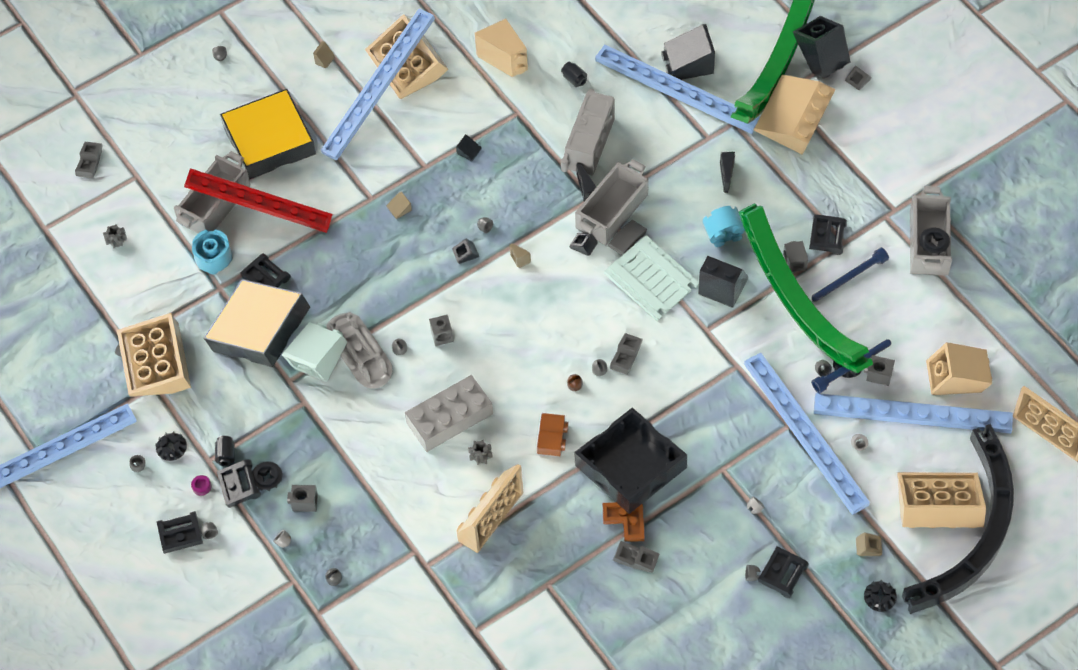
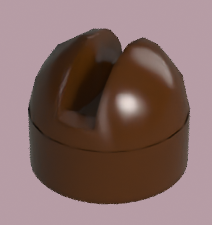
(576, 384)

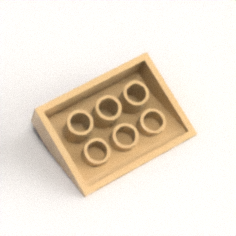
(420, 68)
(794, 111)
(154, 357)
(1047, 422)
(941, 500)
(492, 509)

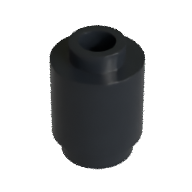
(574, 74)
(224, 450)

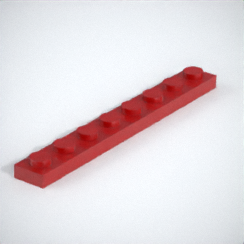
(258, 200)

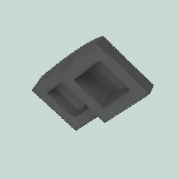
(89, 159)
(627, 237)
(626, 353)
(636, 558)

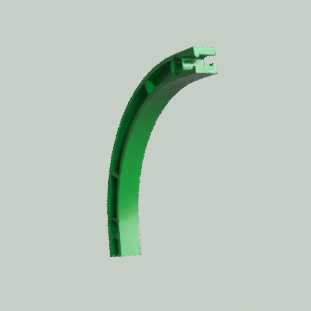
(756, 99)
(802, 310)

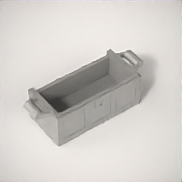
(589, 132)
(612, 201)
(204, 211)
(925, 213)

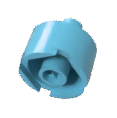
(724, 226)
(211, 251)

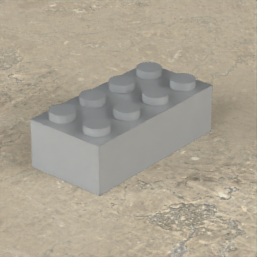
(449, 413)

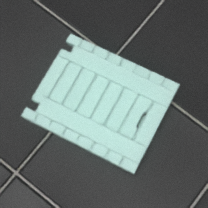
(651, 277)

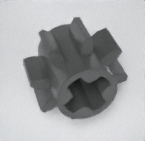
(115, 236)
(480, 452)

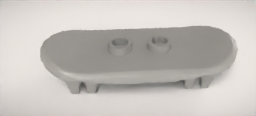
(362, 351)

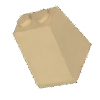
(502, 48)
(958, 370)

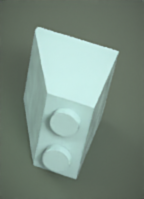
(316, 350)

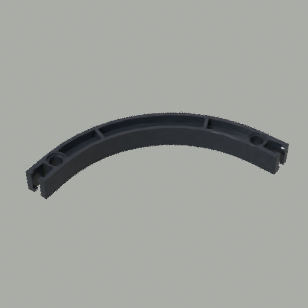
(980, 558)

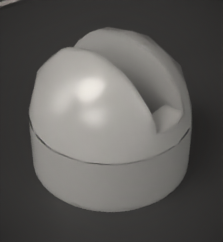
(859, 445)
(755, 504)
(282, 539)

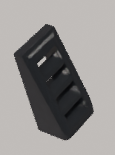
(727, 162)
(585, 182)

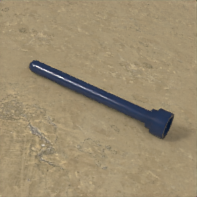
(879, 256)
(821, 383)

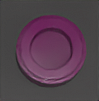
(201, 485)

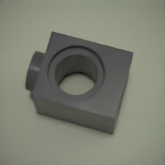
(795, 256)
(441, 330)
(880, 377)
(309, 504)

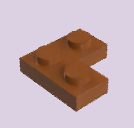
(632, 522)

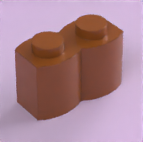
(551, 434)

